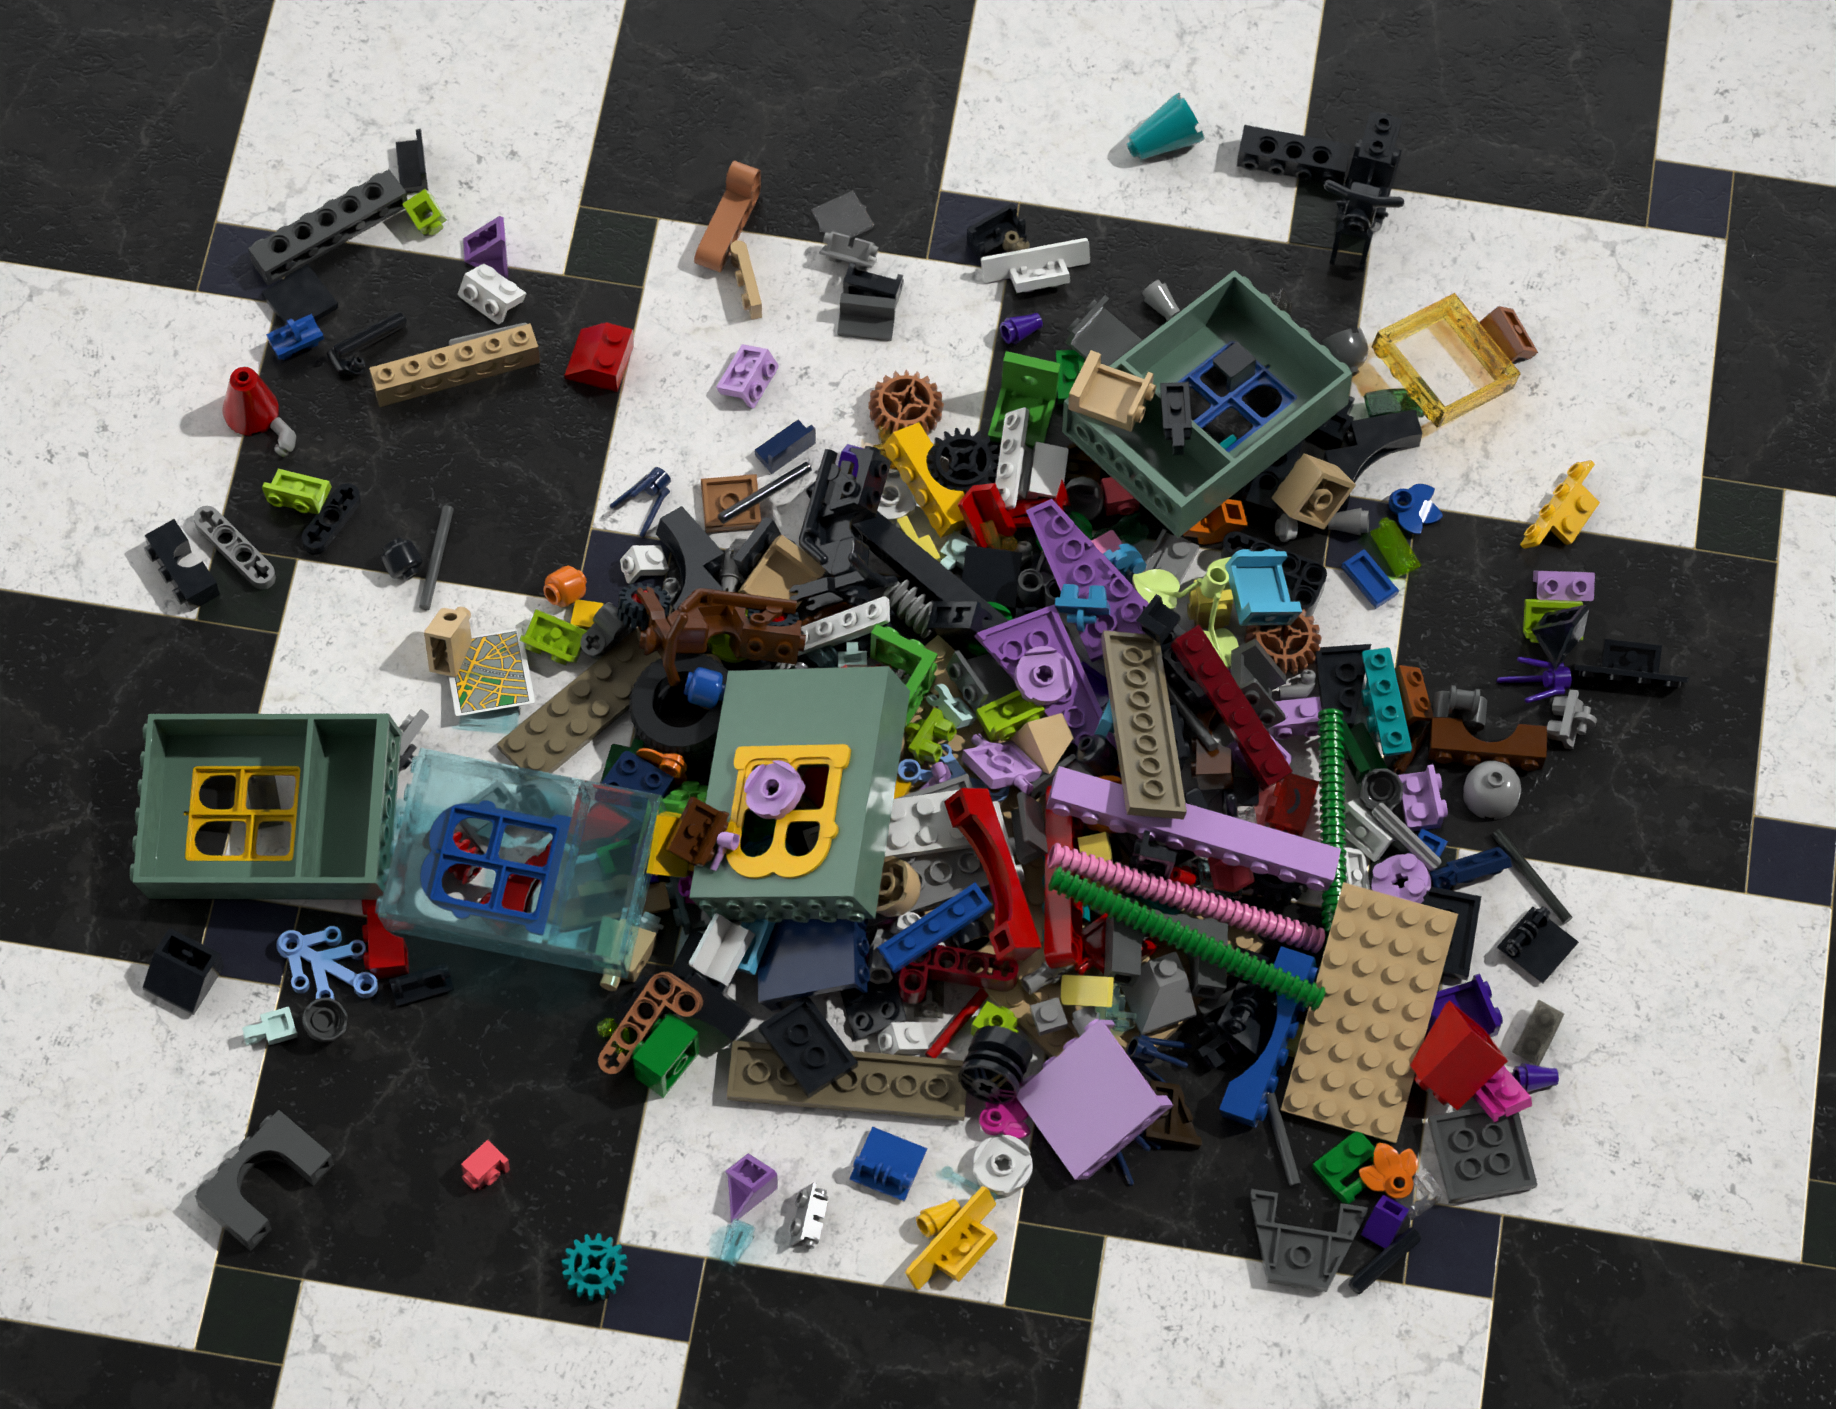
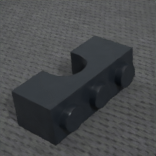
(191, 584)

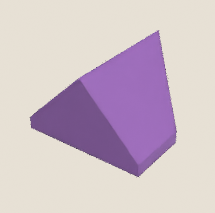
(488, 247)
(749, 1184)

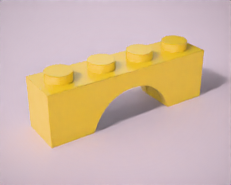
(908, 453)

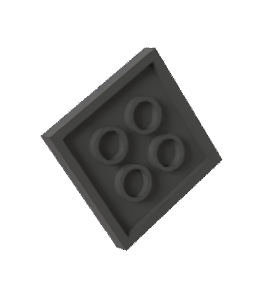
(1481, 1155)

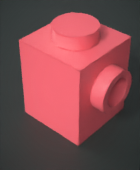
(1117, 499)

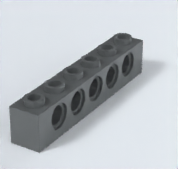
(323, 239)

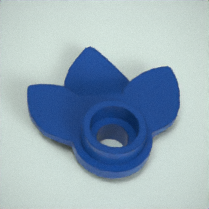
(1418, 508)

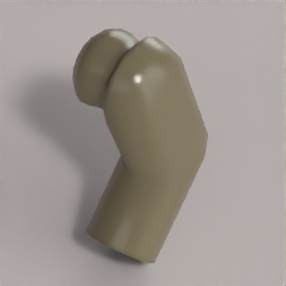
(1014, 243)

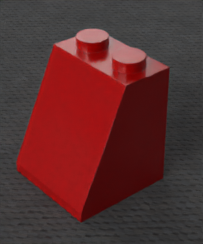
(1456, 1058)

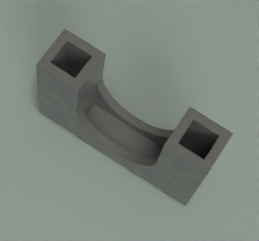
(1124, 949)
(276, 1140)

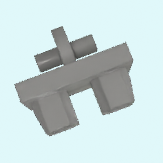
(1575, 719)

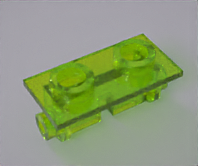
(1395, 547)

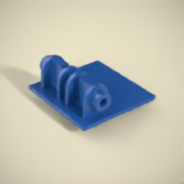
(888, 1164)

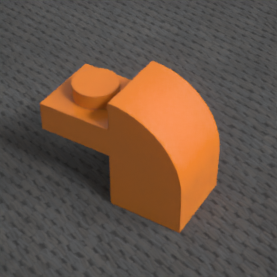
(1218, 523)

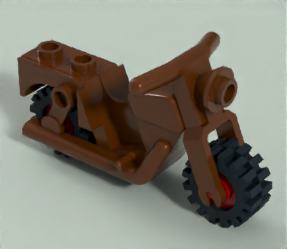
(766, 633)

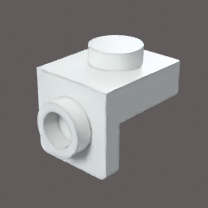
(643, 561)
(902, 1038)

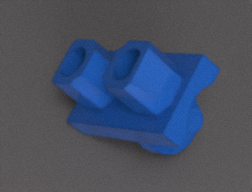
(295, 337)

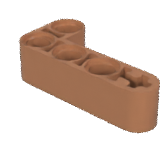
(730, 217)
(643, 1025)

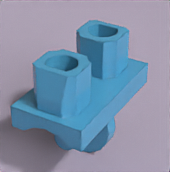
(1082, 610)

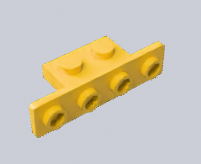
(1566, 510)
(958, 1244)

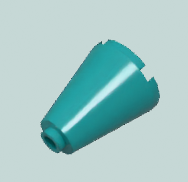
(1165, 130)

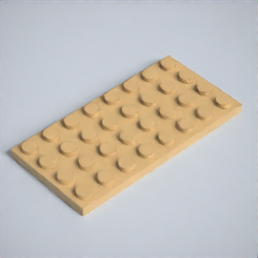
(1375, 1013)

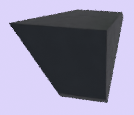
(1560, 632)

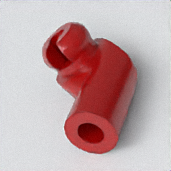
(1183, 875)

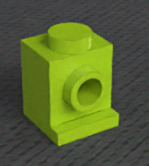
(419, 207)

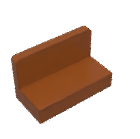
(1509, 333)

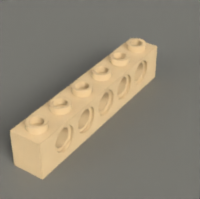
(455, 365)

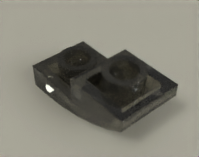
(1538, 1032)

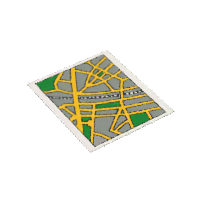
(510, 685)

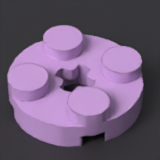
(1053, 663)
(784, 800)
(1405, 867)

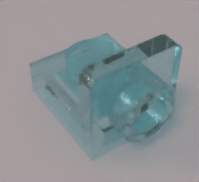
(1122, 1020)

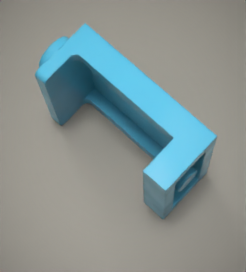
(1261, 588)

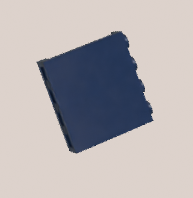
(812, 960)

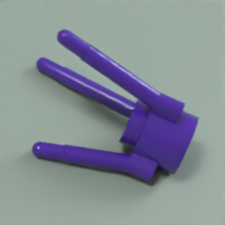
(1555, 680)

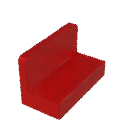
(985, 504)

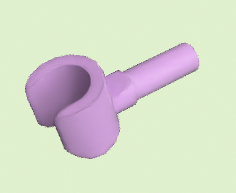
(940, 774)
(724, 841)

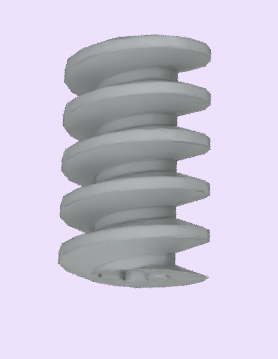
(910, 607)

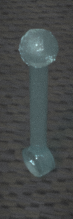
(947, 1172)

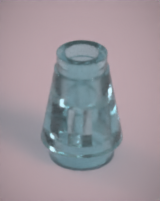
(736, 1241)

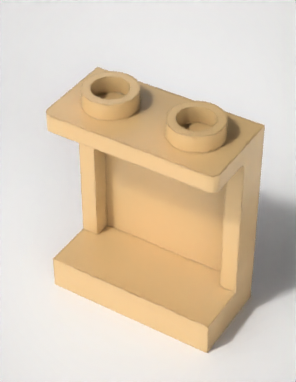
(1110, 394)
(781, 569)

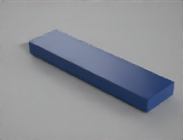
(934, 927)

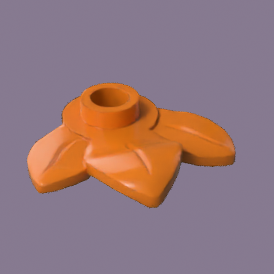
(670, 763)
(1388, 1167)

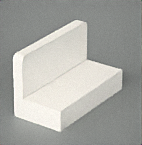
(1046, 470)
(1366, 830)
(721, 949)

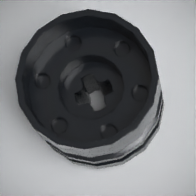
(995, 1064)

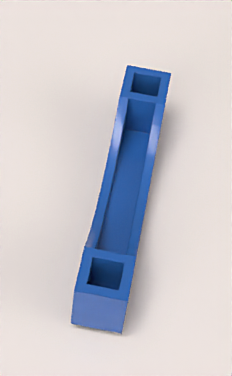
(1248, 1093)

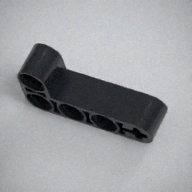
(1296, 579)

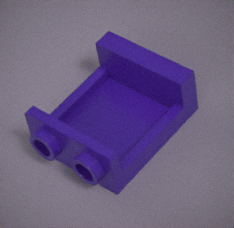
(1474, 1001)

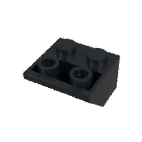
(182, 971)

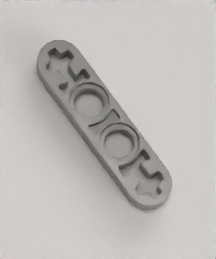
(234, 547)

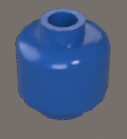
(704, 687)

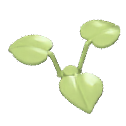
(1214, 582)

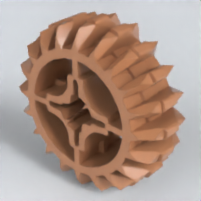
(895, 395)
(1304, 635)

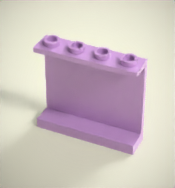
(1090, 1100)

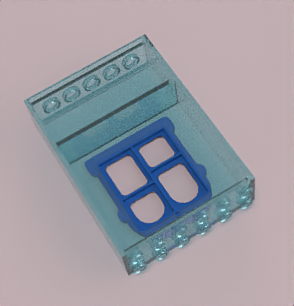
(589, 885)

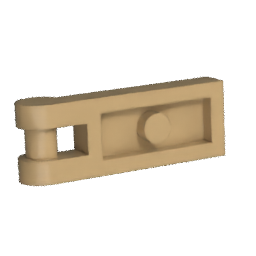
(745, 277)

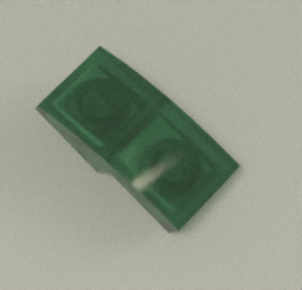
(1389, 402)

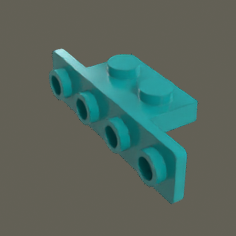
(1384, 703)

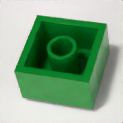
(665, 1054)

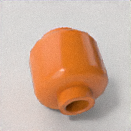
(565, 586)

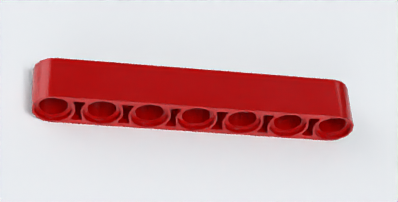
(1062, 916)

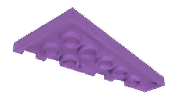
(1080, 563)
(1045, 628)

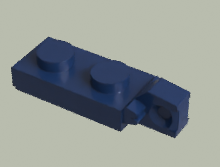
(1470, 867)

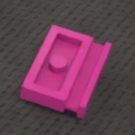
(1502, 1095)

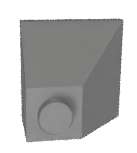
(1160, 994)

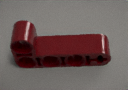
(958, 973)

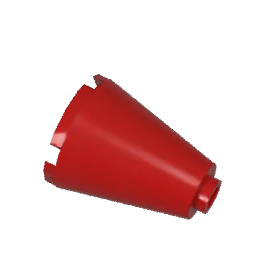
(249, 403)

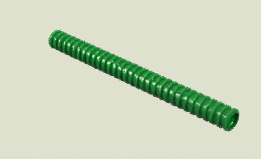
(1332, 804)
(1187, 939)

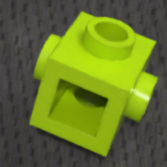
(994, 1016)

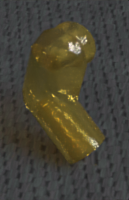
(996, 540)

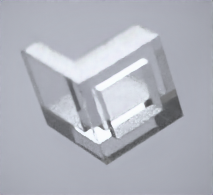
(1423, 1196)

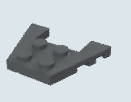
(1300, 1254)

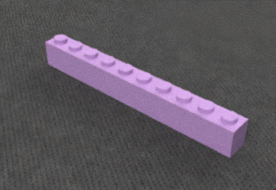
(1201, 831)

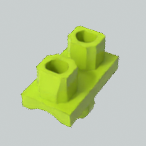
(925, 735)

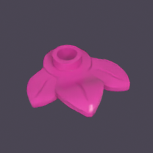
(1010, 1117)

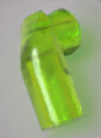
(608, 1027)

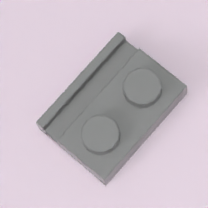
(1172, 555)

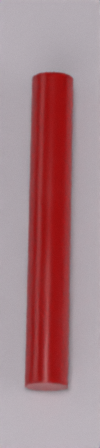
(956, 1025)

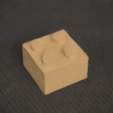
(1313, 491)

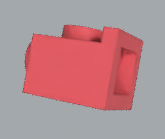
(484, 1166)

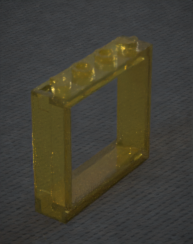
(1472, 335)

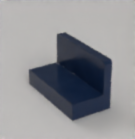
(786, 445)

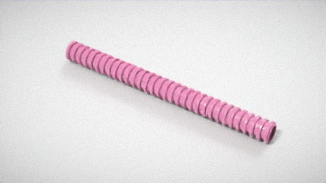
(1187, 898)

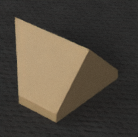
(1044, 740)

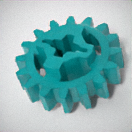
(589, 1256)

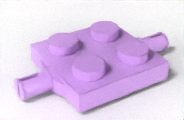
(1001, 764)

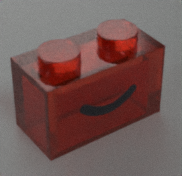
(1293, 804)

